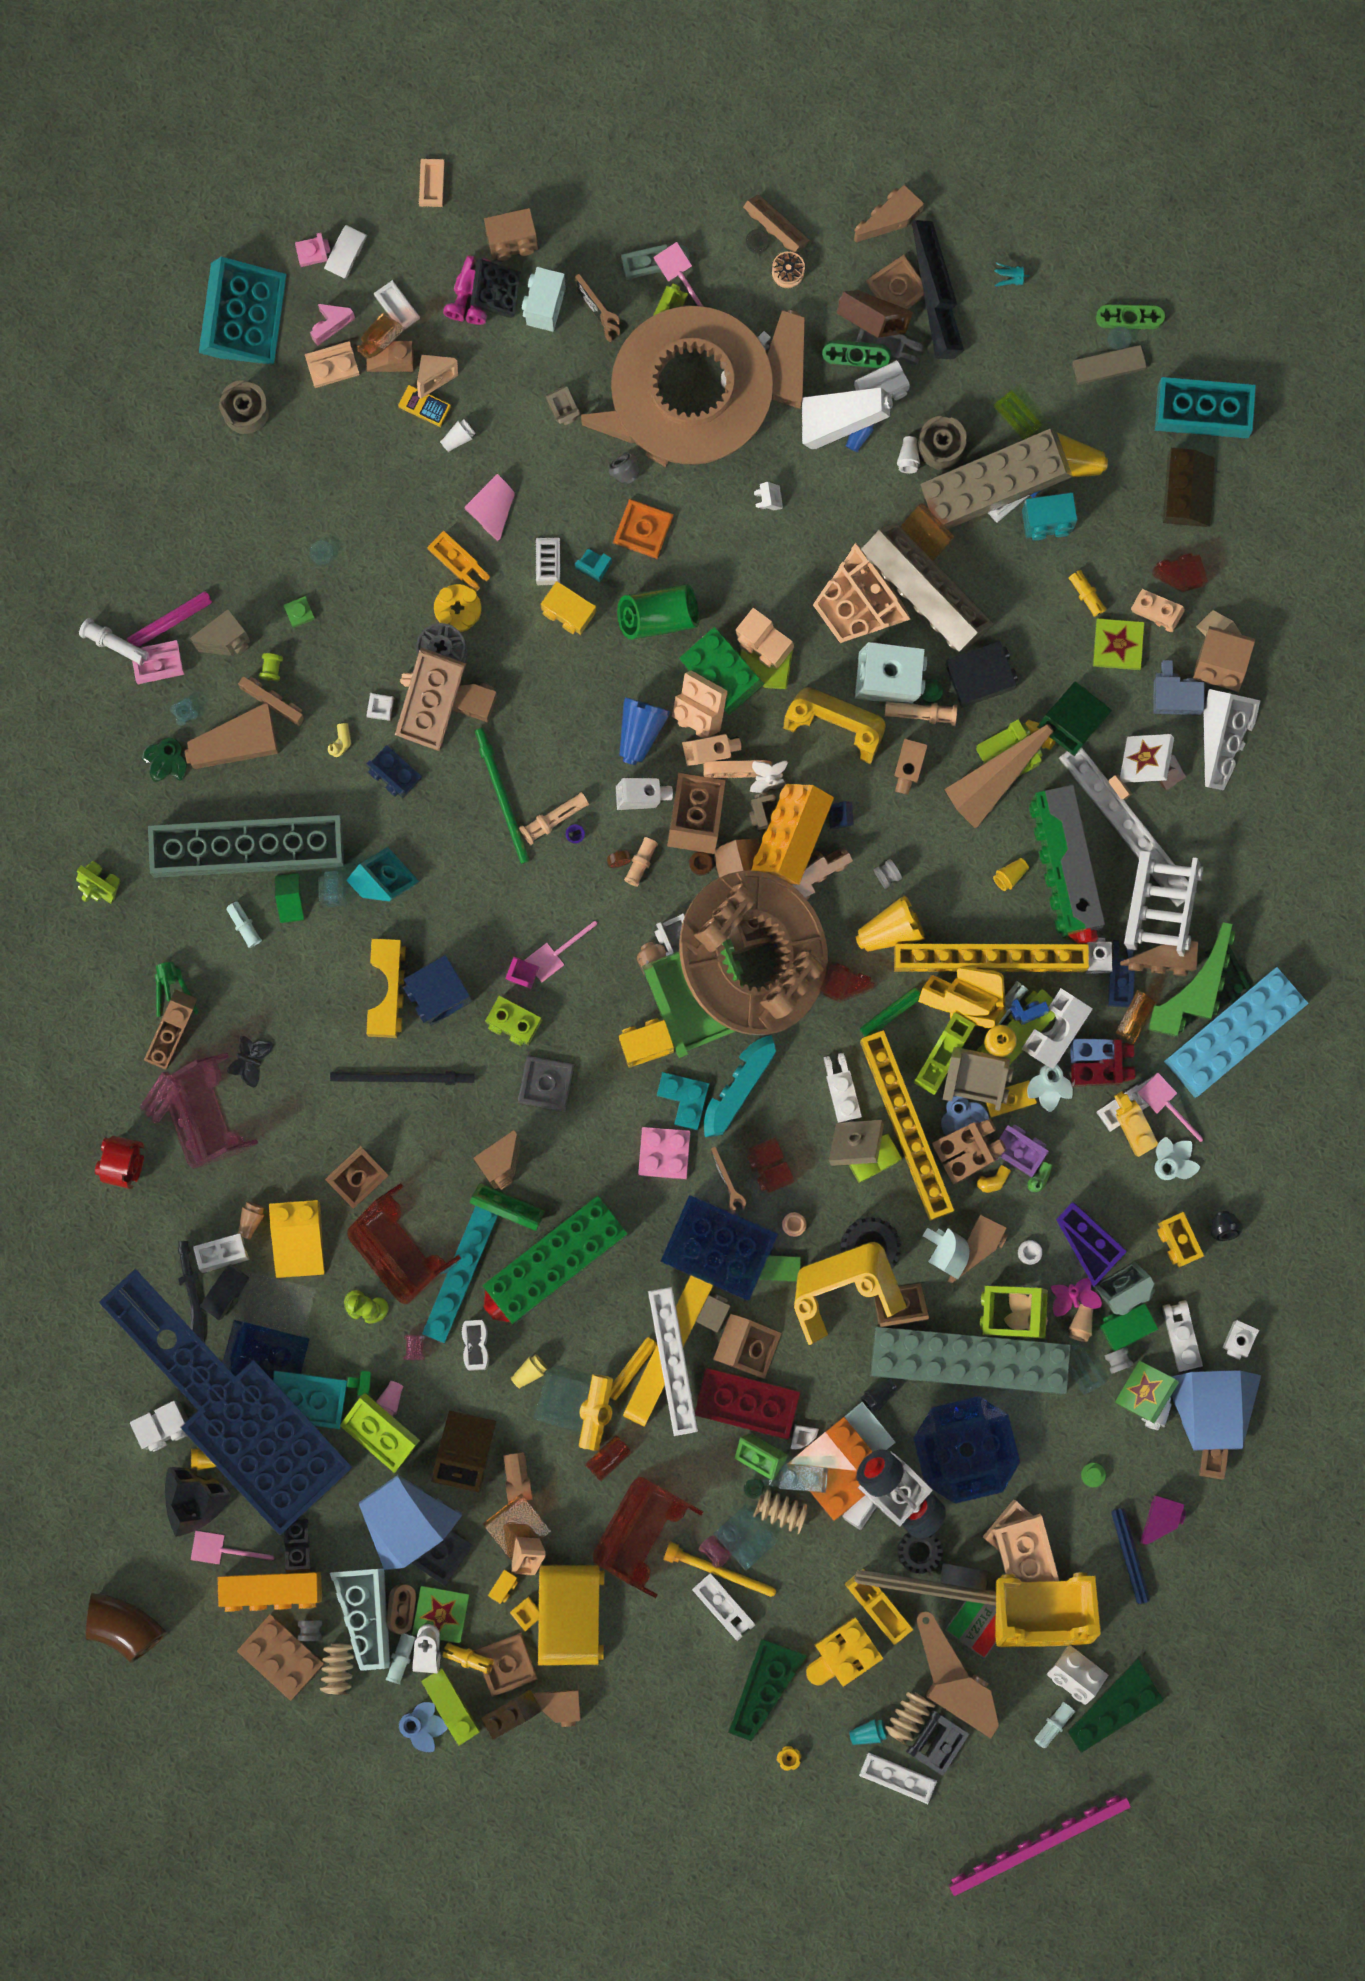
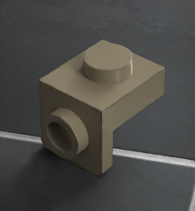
(562, 405)
(758, 816)

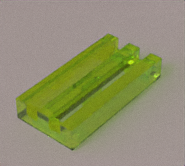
(1004, 400)

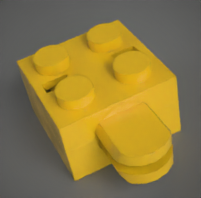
(843, 1655)

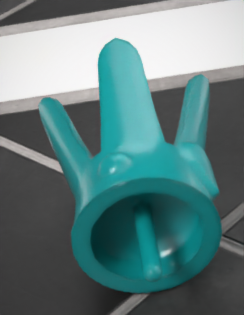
(1016, 273)

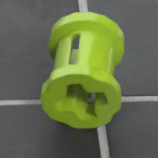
(270, 667)

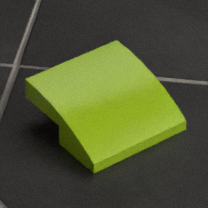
(770, 676)

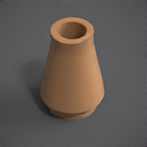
(250, 1219)

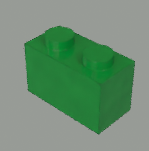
(1128, 1328)

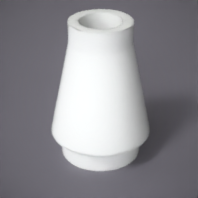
(458, 435)
(909, 456)

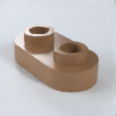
(401, 1608)

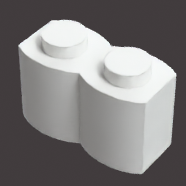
(475, 1337)

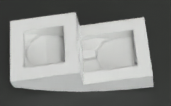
(345, 251)

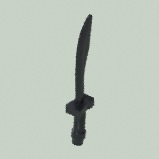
(197, 1323)

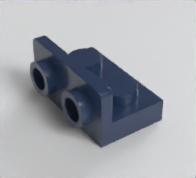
(394, 772)

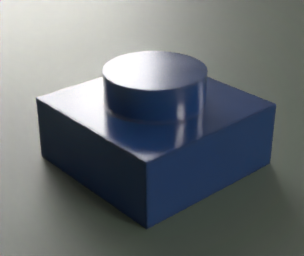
(841, 815)

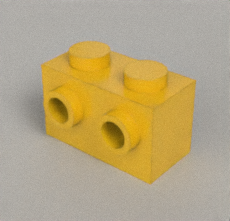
(568, 608)
(1180, 1240)

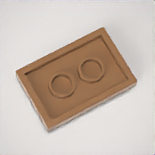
(280, 1657)

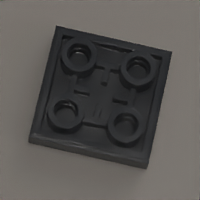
(495, 288)

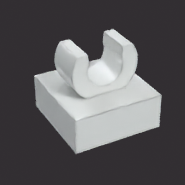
(770, 496)

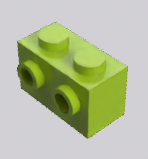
(513, 1021)

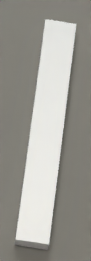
(1121, 816)

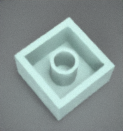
(544, 299)

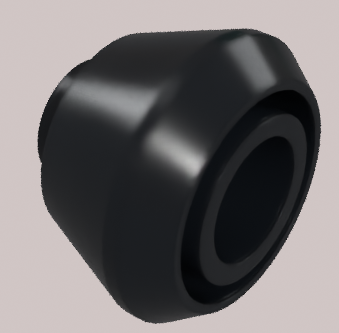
(1225, 1226)

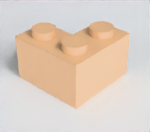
(759, 636)

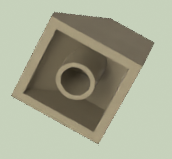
(222, 636)

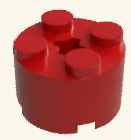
(120, 1161)

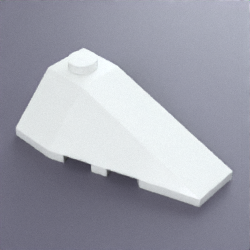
(1225, 724)

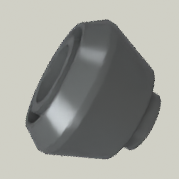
(624, 468)

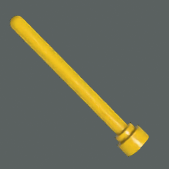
(676, 1554)

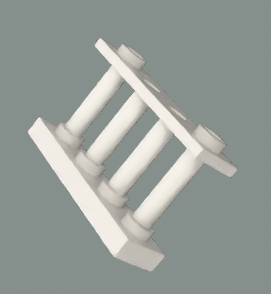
(1144, 889)

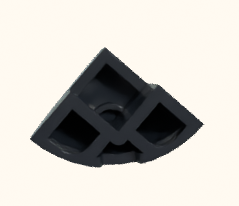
(192, 1500)

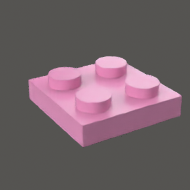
(664, 1153)

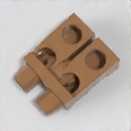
(976, 1146)

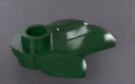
(163, 763)

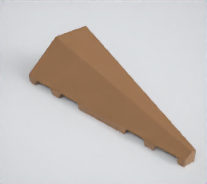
(981, 789)

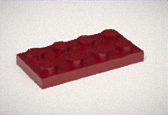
(747, 1403)

